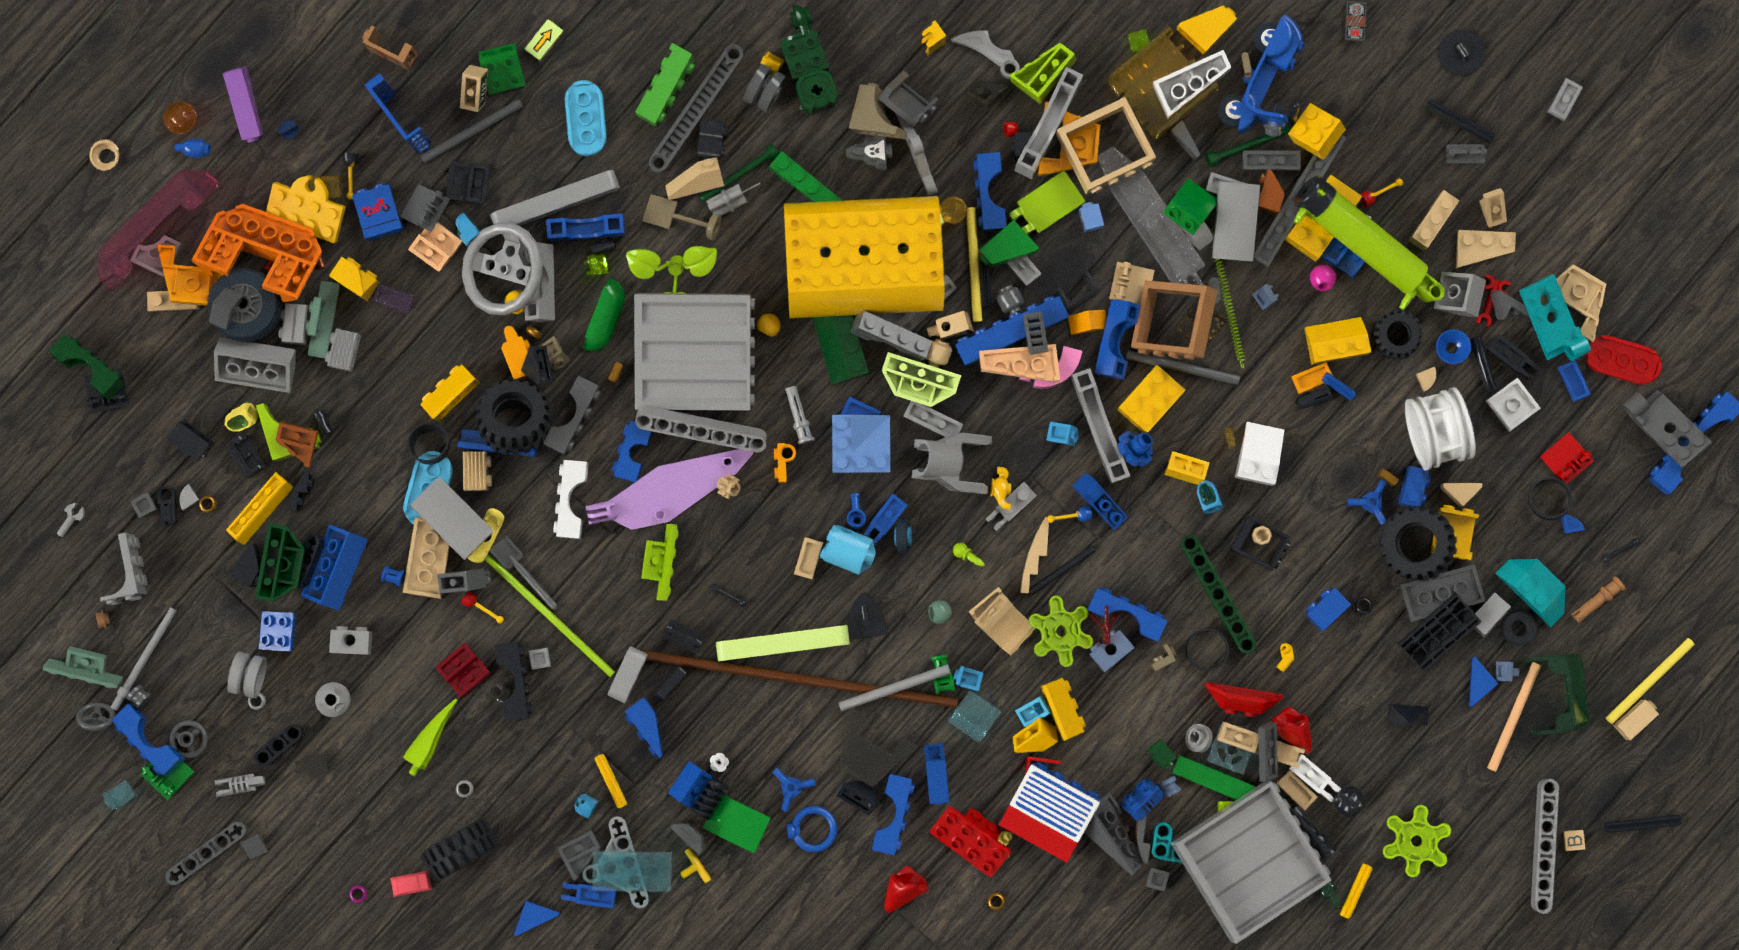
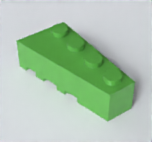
(666, 85)

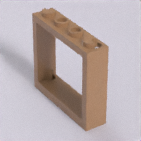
(1201, 324)

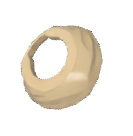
(96, 150)

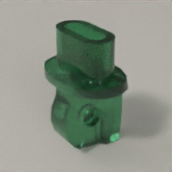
(1328, 891)

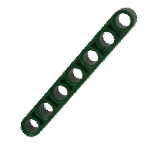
(1209, 588)

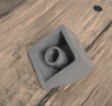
(1462, 294)

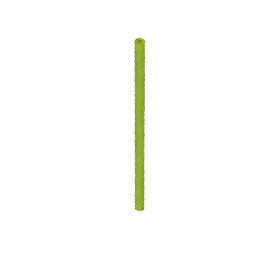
(549, 615)

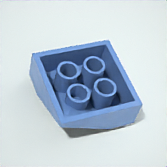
(861, 443)

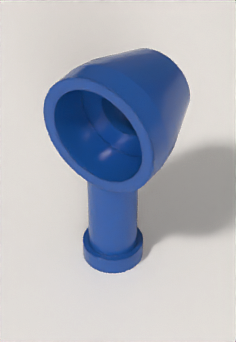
(856, 513)

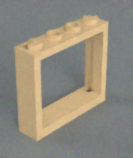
(1090, 119)

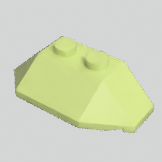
(918, 380)

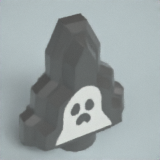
(872, 151)

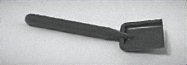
(509, 555)

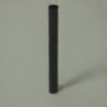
(1061, 570)

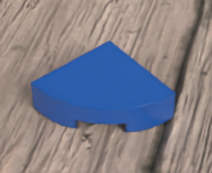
(1571, 524)

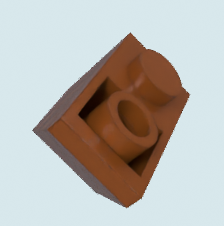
(1271, 193)

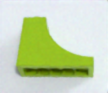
(270, 429)

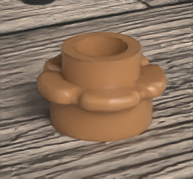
(102, 619)

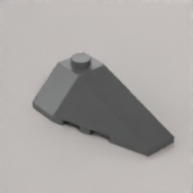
(1111, 834)

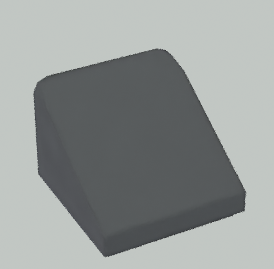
(254, 846)

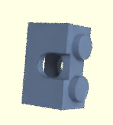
(1106, 661)

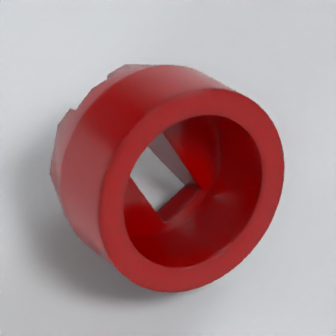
(1010, 128)

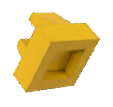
(773, 62)

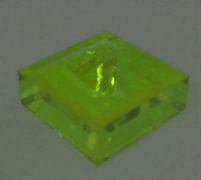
(1138, 40)

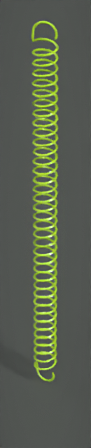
(1229, 308)

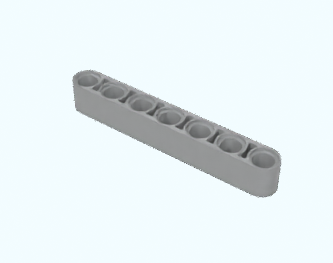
(558, 199)
(693, 422)
(1548, 855)

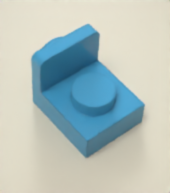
(1062, 434)

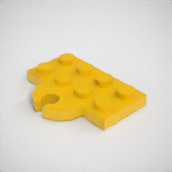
(307, 207)

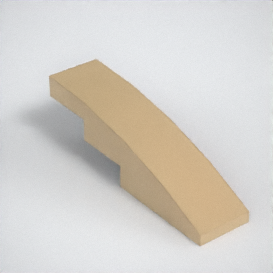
(1037, 549)

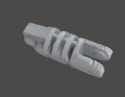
(240, 784)

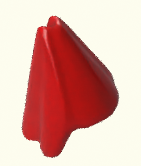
(1294, 728)
(903, 888)

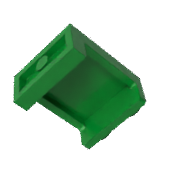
(1190, 206)

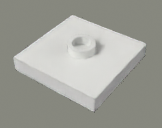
(1513, 404)

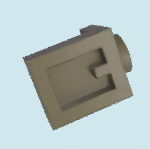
(555, 353)
(1161, 661)

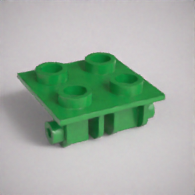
(167, 784)

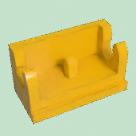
(936, 38)
(1186, 468)

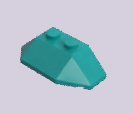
(1535, 587)

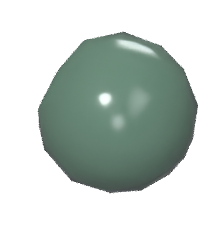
(939, 612)

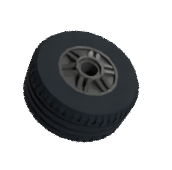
(263, 307)

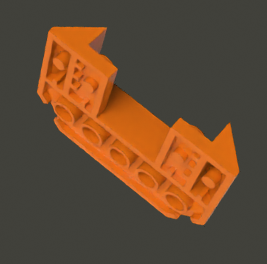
(265, 235)

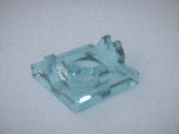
(1213, 756)

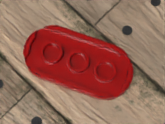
(1624, 360)

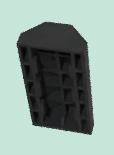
(1439, 632)

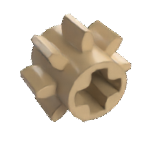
(728, 486)

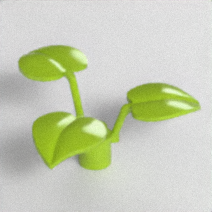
(697, 258)

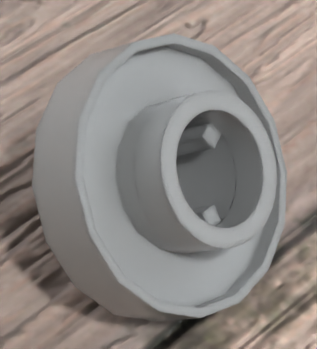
(1199, 738)

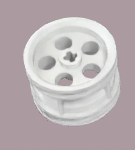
(1440, 428)

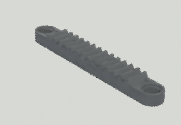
(696, 108)

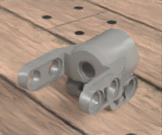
(947, 461)

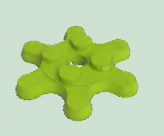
(1072, 632)
(1429, 837)

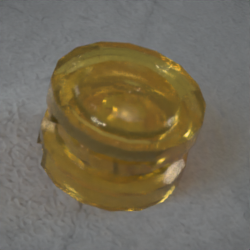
(953, 210)

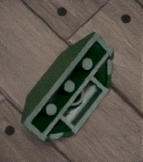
(279, 564)

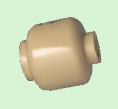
(939, 352)

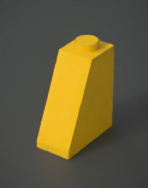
(1207, 28)

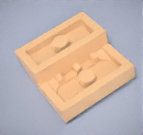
(436, 246)

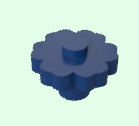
(1136, 448)

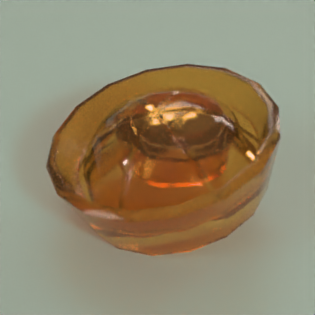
(180, 117)

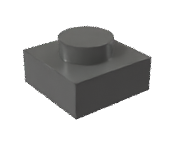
(144, 505)
(1157, 879)

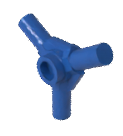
(1371, 502)
(791, 787)

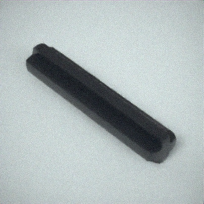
(984, 284)
(1483, 364)

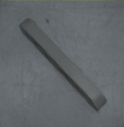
(197, 854)

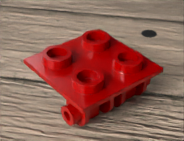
(1567, 458)

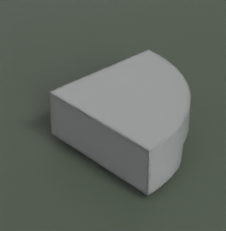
(188, 497)

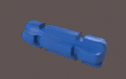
(1338, 386)

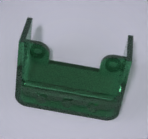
(1575, 689)

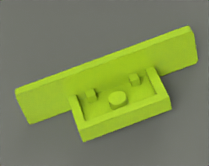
(659, 560)

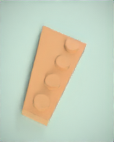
(1020, 364)

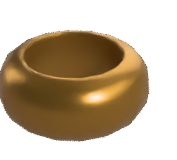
(534, 332)
(213, 506)
(989, 901)

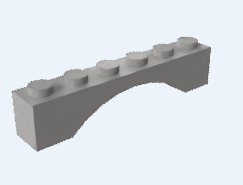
(1049, 123)
(1099, 426)

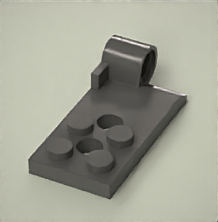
(1655, 414)

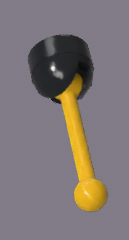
(350, 160)

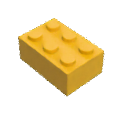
(1151, 399)

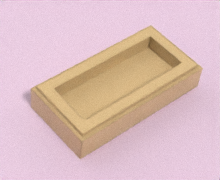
(808, 558)
(1296, 790)

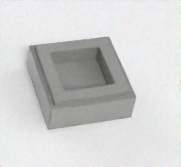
(539, 658)

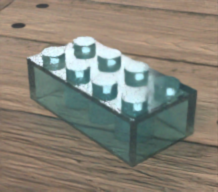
(631, 871)

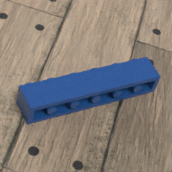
(1009, 332)

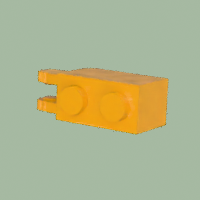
(515, 352)

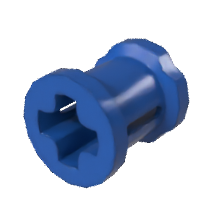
(392, 576)

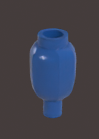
(194, 148)

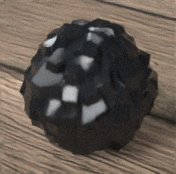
(1349, 801)

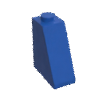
(936, 774)

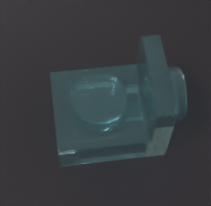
(119, 795)

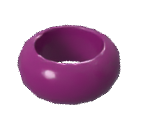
(358, 887)

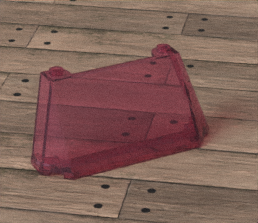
(186, 188)

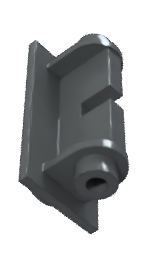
(1465, 153)

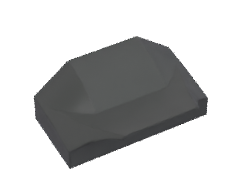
(689, 835)

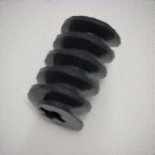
(710, 797)

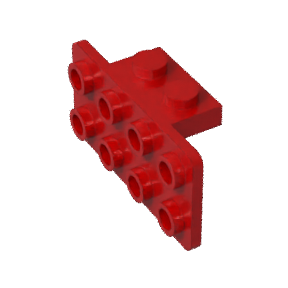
(972, 838)

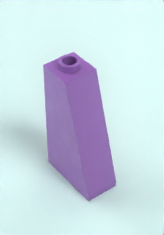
(243, 103)

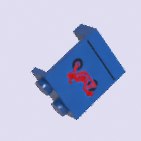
(377, 212)

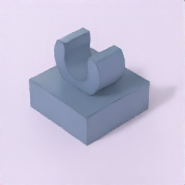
(1265, 296)
(1505, 671)

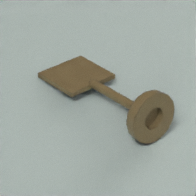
(662, 211)

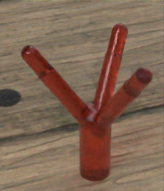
(1106, 627)

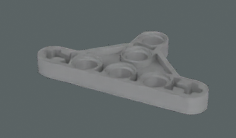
(917, 151)
(612, 846)

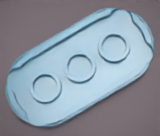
(585, 118)
(422, 477)

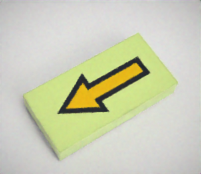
(544, 40)

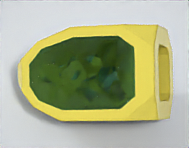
(241, 417)

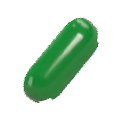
(605, 316)

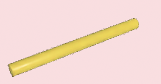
(974, 264)
(1650, 681)

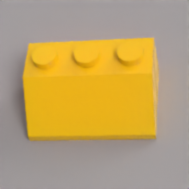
(1337, 340)
(449, 393)
(1063, 708)

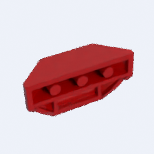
(1242, 699)

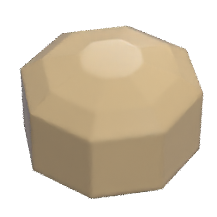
(1261, 535)

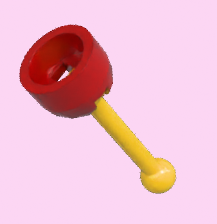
(1369, 197)
(470, 600)

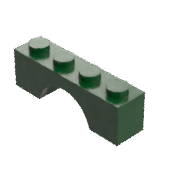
(70, 354)

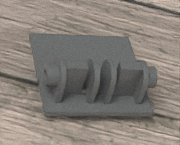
(425, 207)

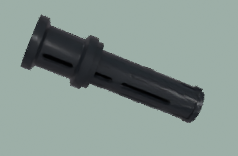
(1317, 839)

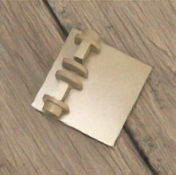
(1129, 282)

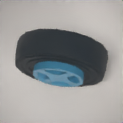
(903, 536)

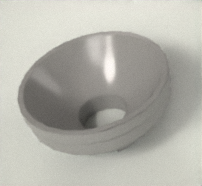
(342, 695)

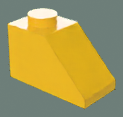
(1035, 737)

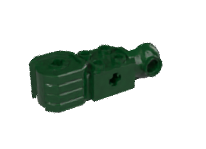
(808, 64)

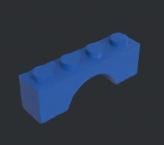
(988, 168)
(575, 229)
(1120, 318)
(1149, 624)
(131, 723)
(887, 838)

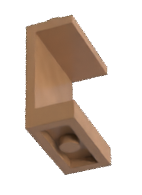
(405, 58)

